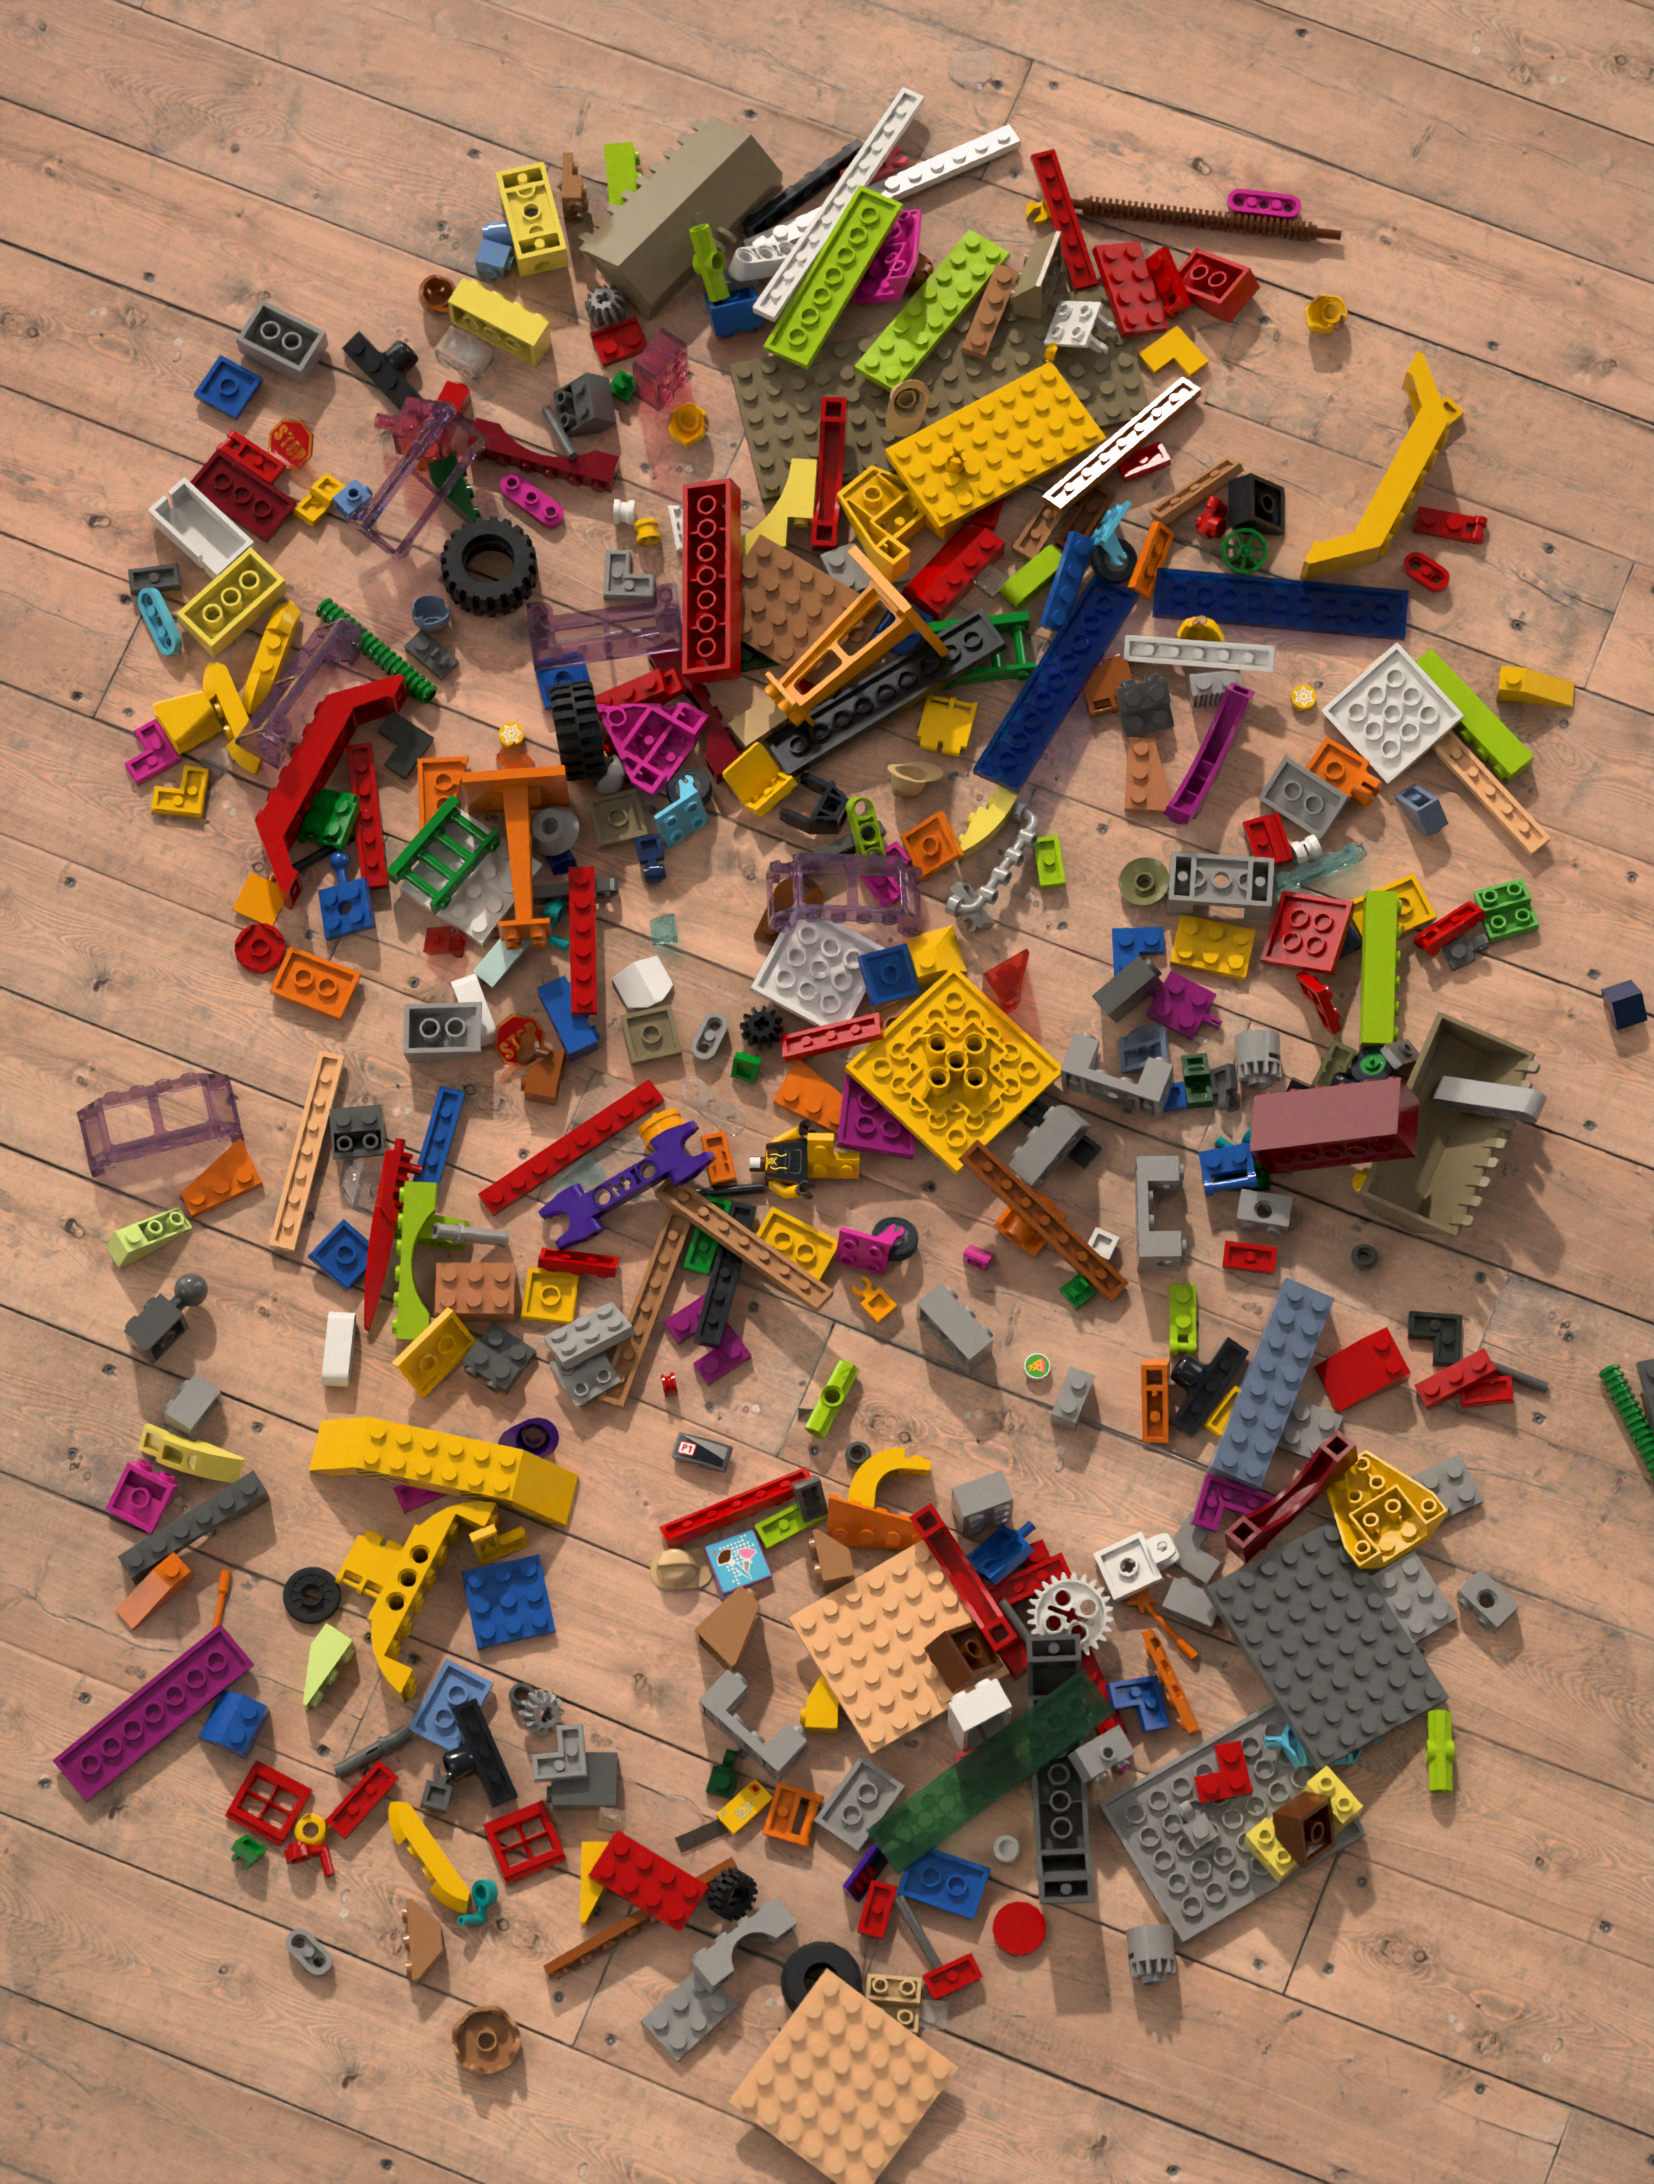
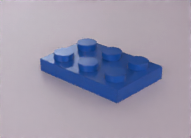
(945, 1883)

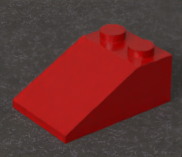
(1217, 284)
(1363, 1370)

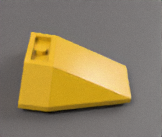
(1382, 1512)

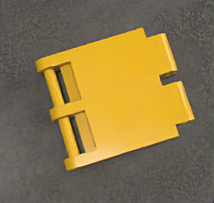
(946, 725)
(369, 1563)

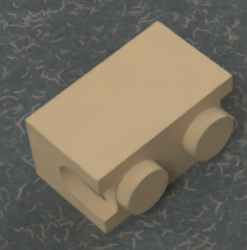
(757, 723)

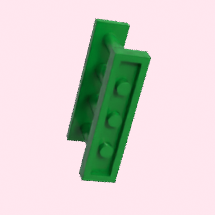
(1014, 623)
(434, 832)

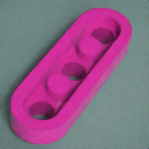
(1274, 201)
(536, 509)

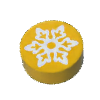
(1303, 697)
(511, 733)

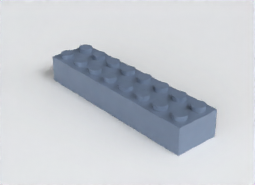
(1270, 1384)

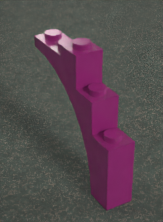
(1206, 767)

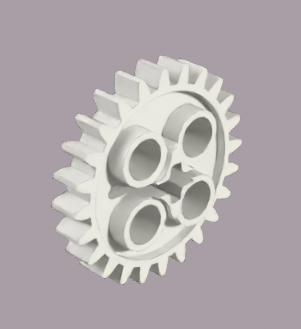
(1078, 1592)

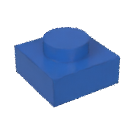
(1176, 1099)

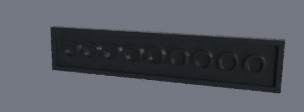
(885, 694)

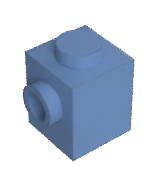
(494, 259)
(352, 499)

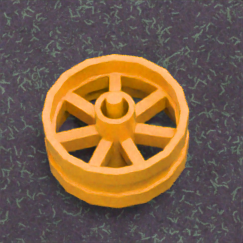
(659, 1123)

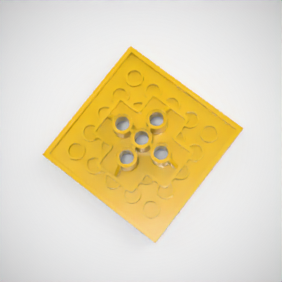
(956, 1113)

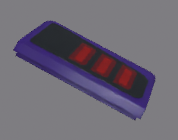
(868, 1868)

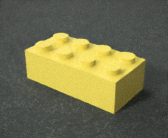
(500, 321)
(232, 602)

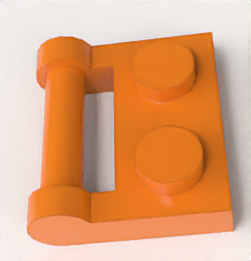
(784, 1812)

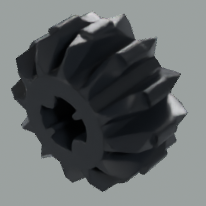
(753, 1022)

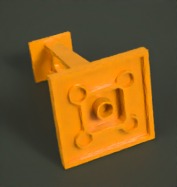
(879, 591)

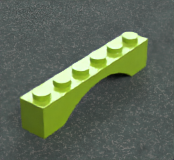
(419, 1206)

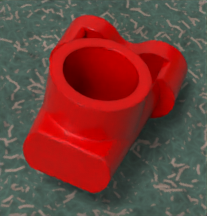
(1212, 521)

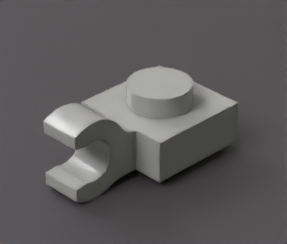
(1198, 1829)

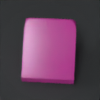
(977, 1257)

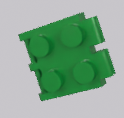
(330, 817)

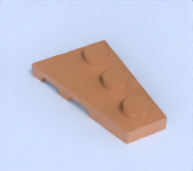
(1145, 778)

